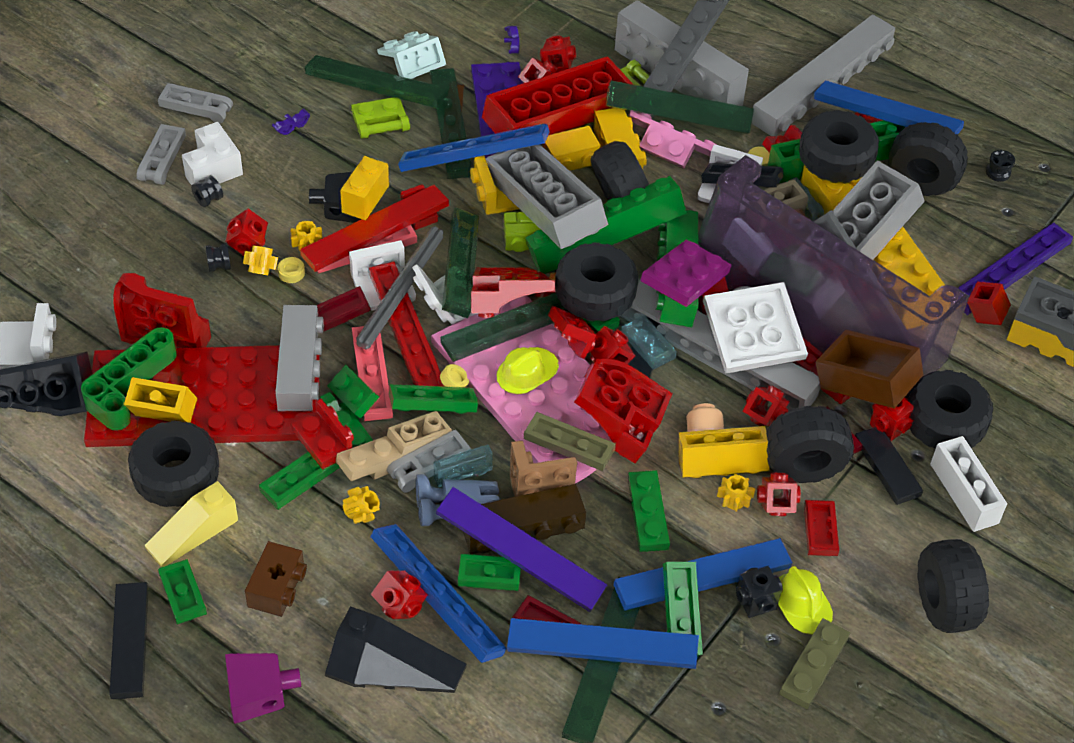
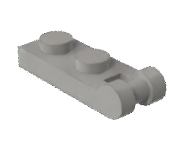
(195, 102)
(161, 154)
(423, 459)

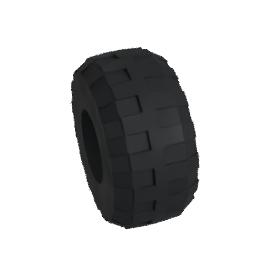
(838, 146)
(929, 157)
(617, 170)
(602, 299)
(956, 393)
(171, 443)
(809, 444)
(953, 585)

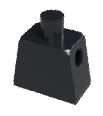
(331, 197)

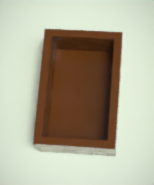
(870, 368)

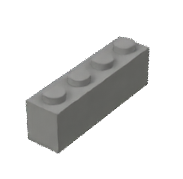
(297, 358)

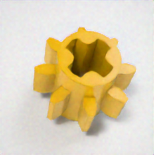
(305, 234)
(260, 260)
(735, 492)
(361, 504)

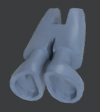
(428, 496)

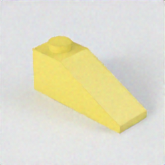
(193, 524)

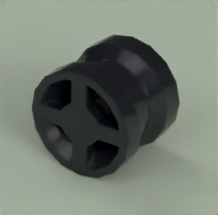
(1000, 165)
(207, 191)
(218, 257)

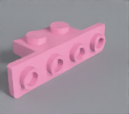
(668, 143)

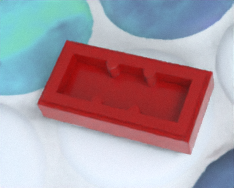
(821, 528)

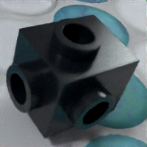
(759, 591)

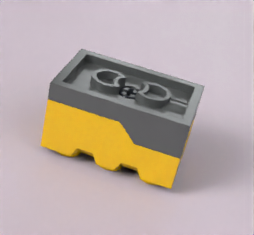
(1046, 320)

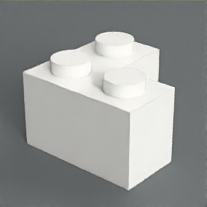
(214, 156)

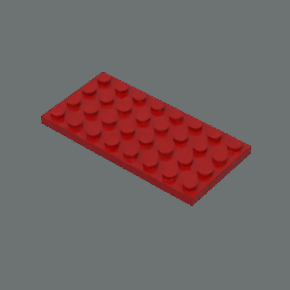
(232, 392)

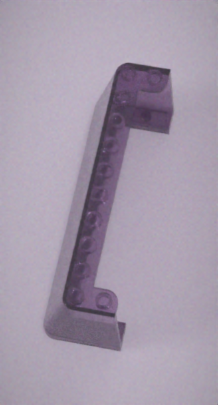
(824, 277)

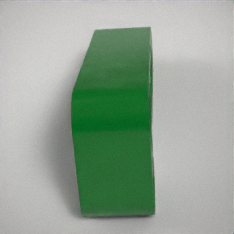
(108, 387)

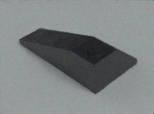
(46, 385)
(382, 654)

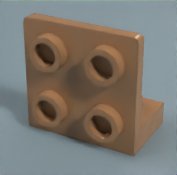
(535, 477)

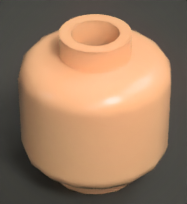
(704, 417)

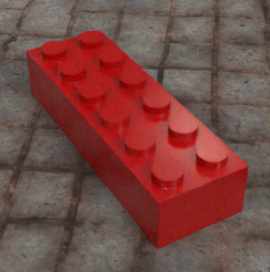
(558, 100)

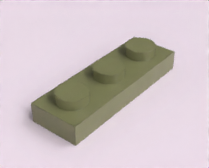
(569, 441)
(814, 663)

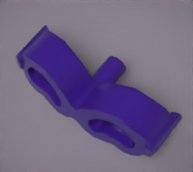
(514, 39)
(288, 125)

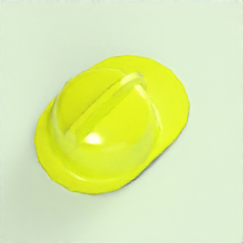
(526, 369)
(803, 600)

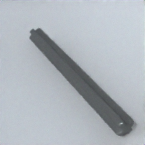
(399, 288)

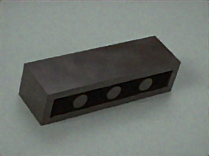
(538, 514)

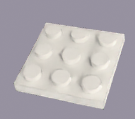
(755, 327)

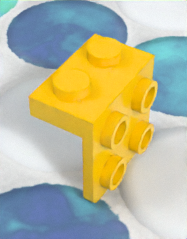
(492, 197)

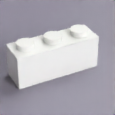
(968, 484)

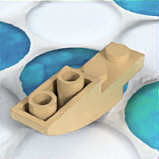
(401, 440)

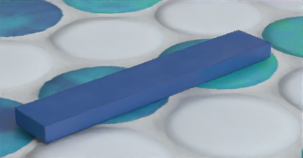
(881, 107)
(474, 147)
(711, 572)
(441, 594)
(603, 643)

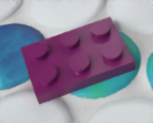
(686, 272)

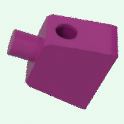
(257, 684)

